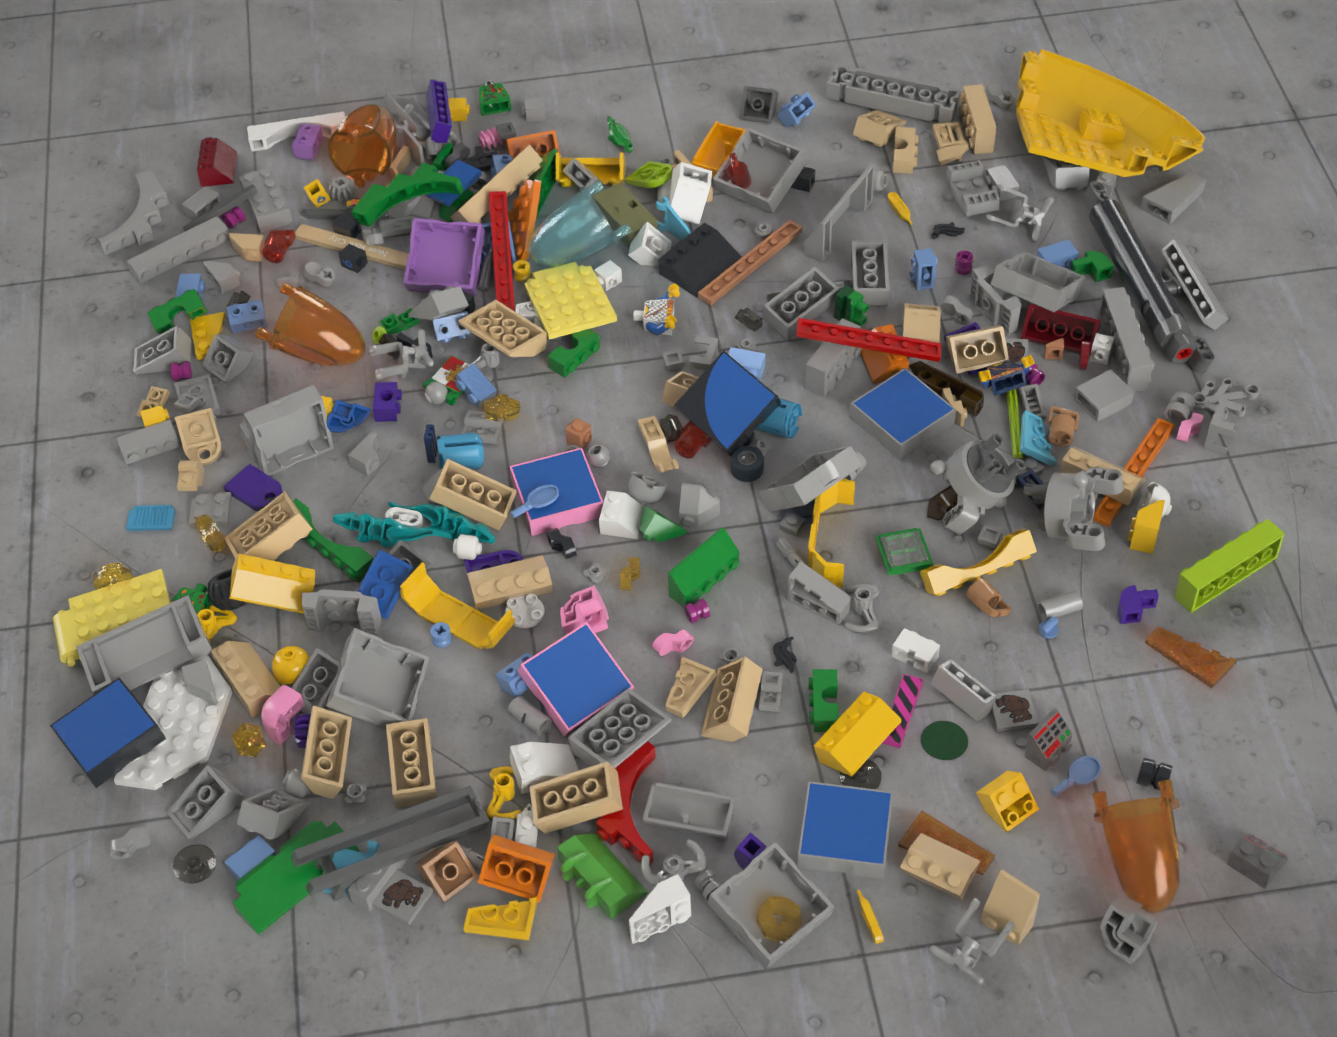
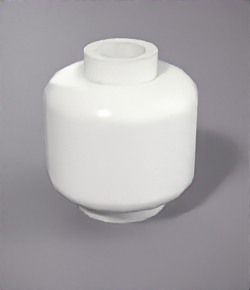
(467, 547)

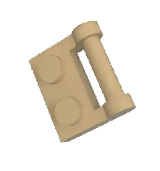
(944, 135)

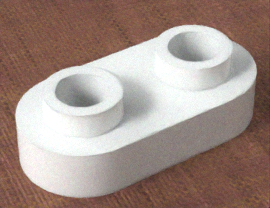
(405, 516)

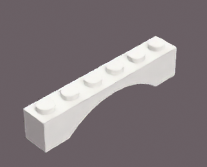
(268, 134)

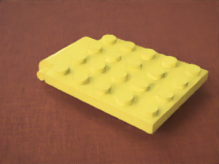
(569, 299)
(106, 610)

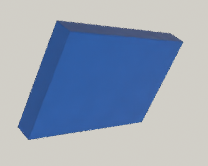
(467, 176)
(384, 581)

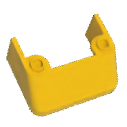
(606, 169)

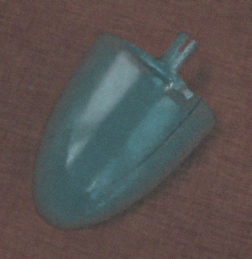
(574, 231)

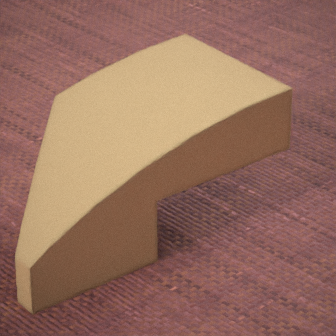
(951, 153)

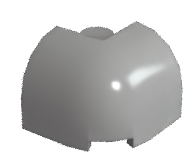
(1127, 929)

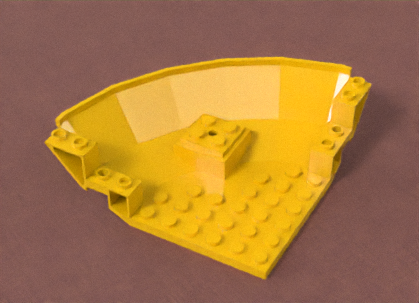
(1098, 119)

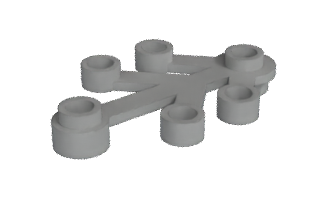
(1202, 401)

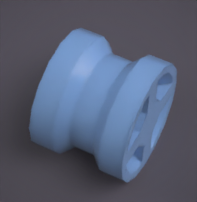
(444, 638)

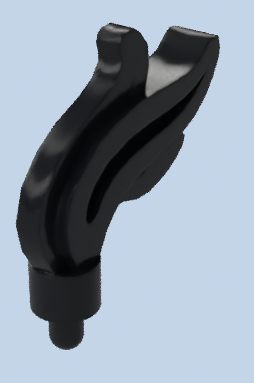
(948, 229)
(784, 656)

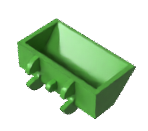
(599, 873)

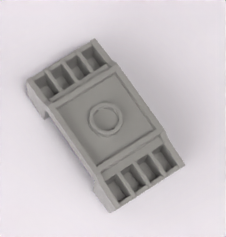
(971, 189)
(991, 304)
(341, 606)

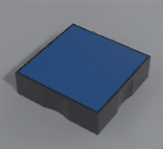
(107, 732)

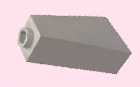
(1173, 198)

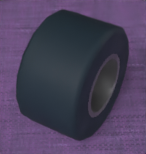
(747, 463)

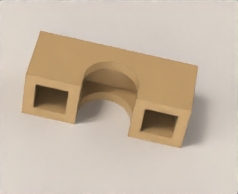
(905, 150)

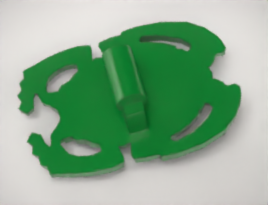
(619, 135)

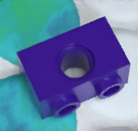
(386, 401)

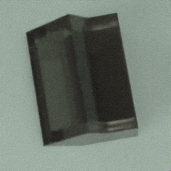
(239, 298)
(749, 319)
(389, 338)
(671, 427)

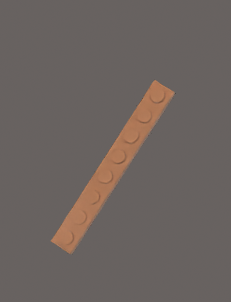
(750, 262)

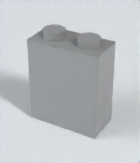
(1104, 395)

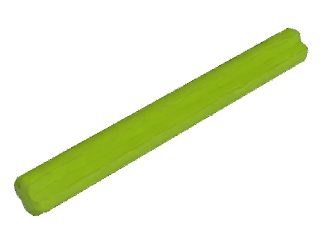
(1014, 422)

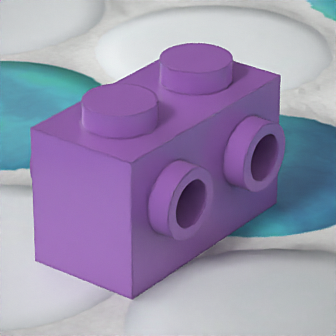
(307, 141)

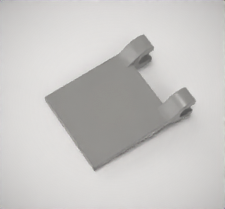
(410, 140)

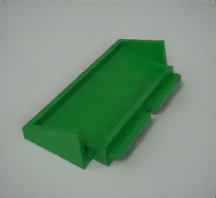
(276, 883)

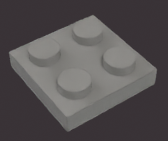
(211, 504)

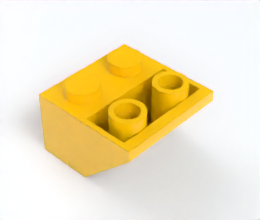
(1008, 800)

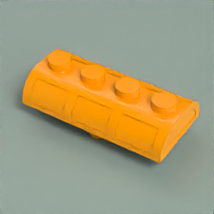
(717, 147)

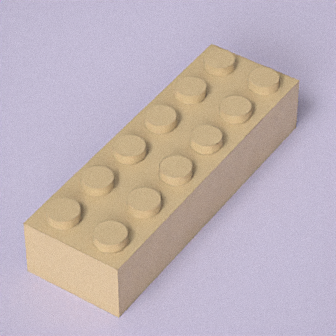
(506, 180)

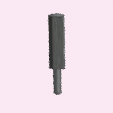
(486, 272)

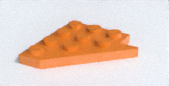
(523, 217)

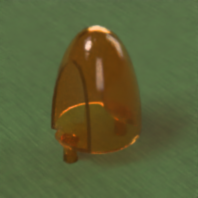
(364, 143)
(314, 330)
(1143, 846)

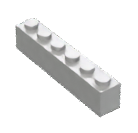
(178, 250)
(1194, 284)

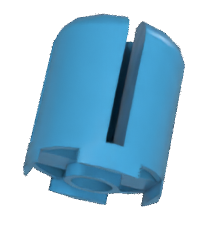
(782, 420)
(461, 448)

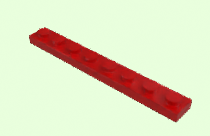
(501, 248)
(868, 339)

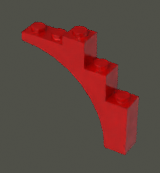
(619, 824)

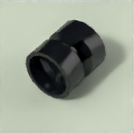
(1151, 773)

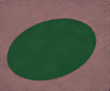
(944, 740)

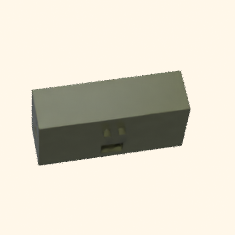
(622, 207)

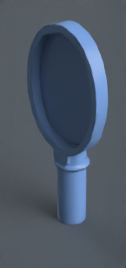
(537, 498)
(1081, 772)

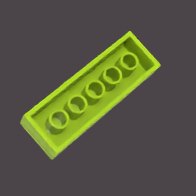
(1228, 565)

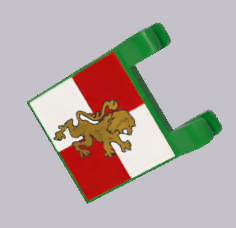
(446, 375)

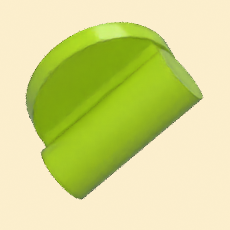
(377, 334)

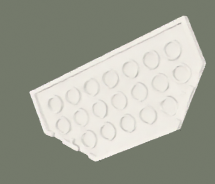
(186, 723)

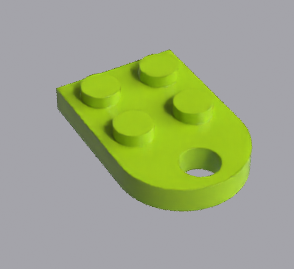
(650, 175)

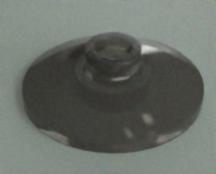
(869, 779)
(194, 856)

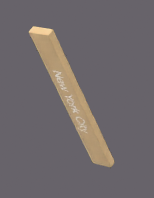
(339, 242)

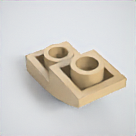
(155, 398)
(961, 413)

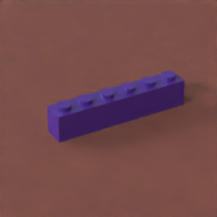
(438, 111)

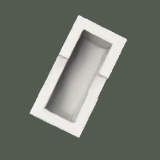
(915, 649)

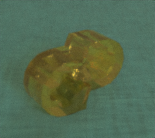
(205, 526)
(630, 573)

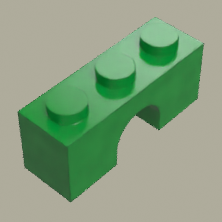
(163, 316)
(565, 361)
(823, 686)

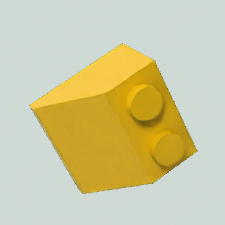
(1146, 527)

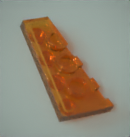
(1199, 662)
(937, 830)

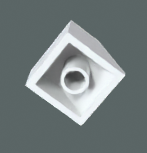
(620, 515)

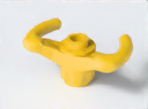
(213, 623)
(503, 791)

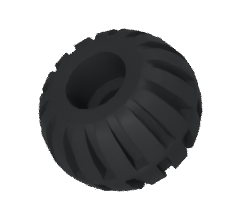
(219, 592)

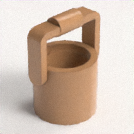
(1062, 426)
(987, 598)

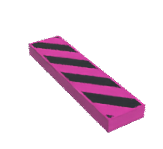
(904, 707)

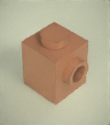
(578, 433)

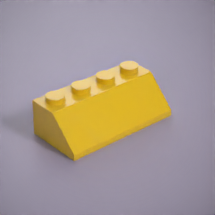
(270, 583)
(856, 734)

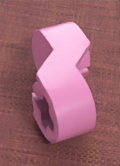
(1190, 427)
(673, 642)

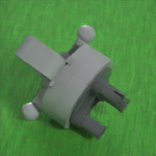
(979, 478)
(1071, 505)

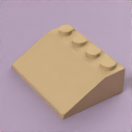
(506, 330)
(270, 530)

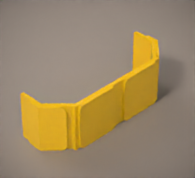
(839, 493)
(464, 621)

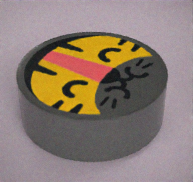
(351, 203)

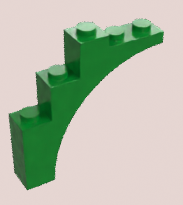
(402, 188)

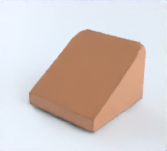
(1054, 350)

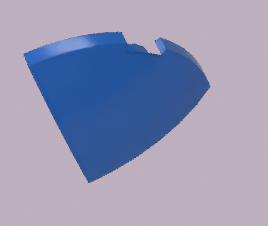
(346, 416)

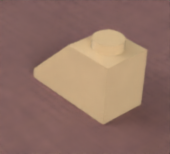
(248, 246)

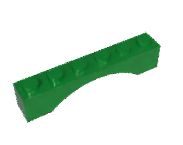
(351, 560)

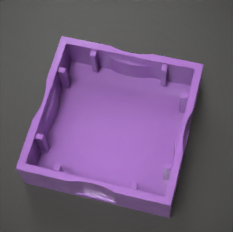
(444, 255)

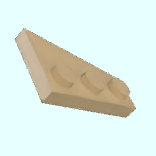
(688, 687)

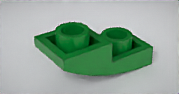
(396, 324)

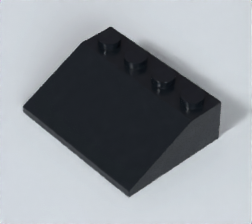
(698, 259)

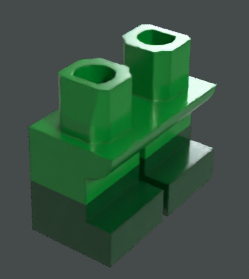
(850, 306)

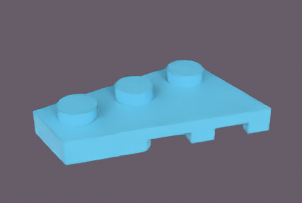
(1033, 439)

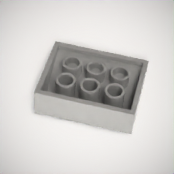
(617, 730)

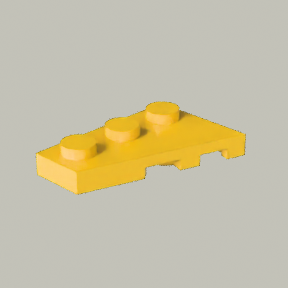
(204, 331)
(506, 920)

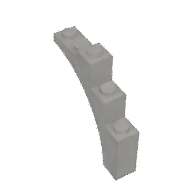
(138, 226)

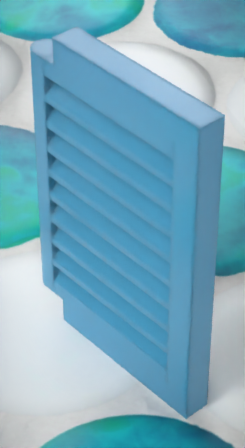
(151, 518)

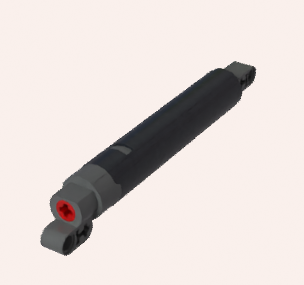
(1145, 281)

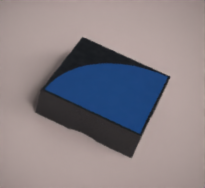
(727, 403)

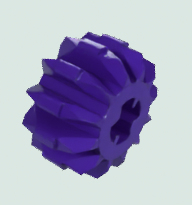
(301, 729)

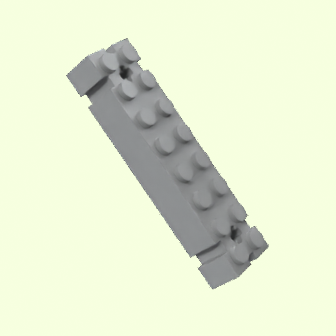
(893, 94)

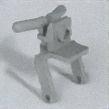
(1024, 213)
(409, 357)
(970, 950)

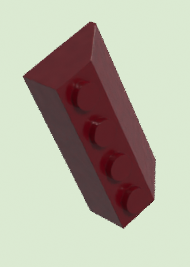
(216, 163)
(1048, 326)

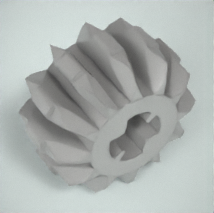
(341, 188)

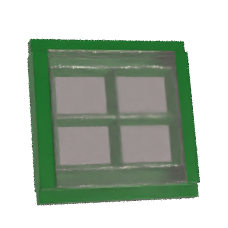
(904, 551)

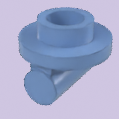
(1049, 628)

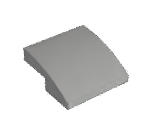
(487, 429)

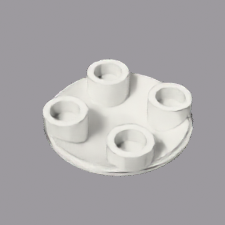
(526, 610)

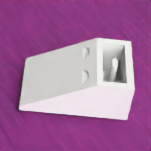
(689, 191)
(664, 907)

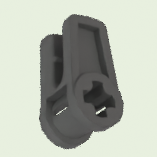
(1171, 282)

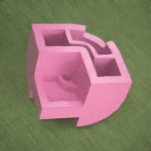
(584, 607)
(279, 711)

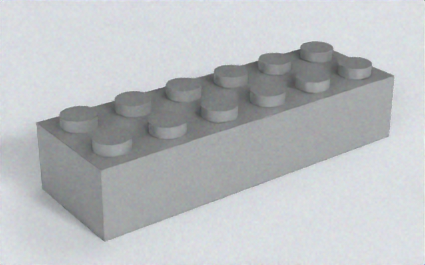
(1128, 346)

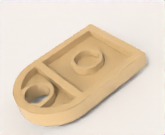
(199, 434)

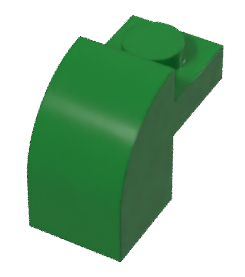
(1095, 264)

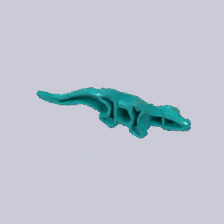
(450, 521)
(384, 530)

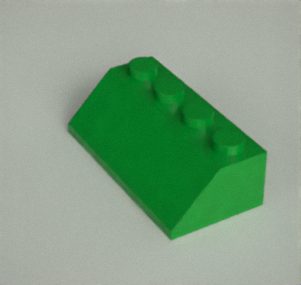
(547, 176)
(703, 568)

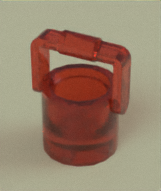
(738, 172)
(277, 245)
(691, 441)

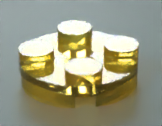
(502, 408)
(109, 571)
(788, 909)

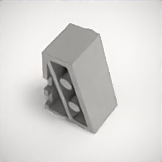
(817, 594)

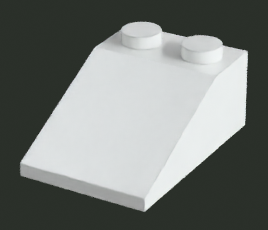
(540, 762)

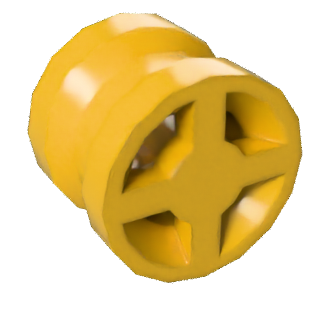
(521, 270)

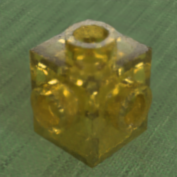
(249, 740)

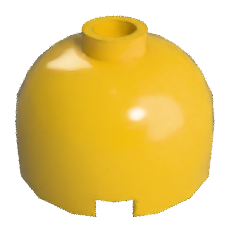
(288, 664)

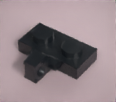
(481, 160)

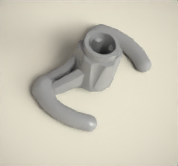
(432, 148)
(488, 358)
(863, 606)
(675, 865)

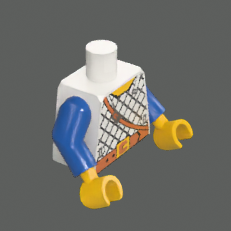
(659, 313)

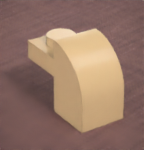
(190, 475)

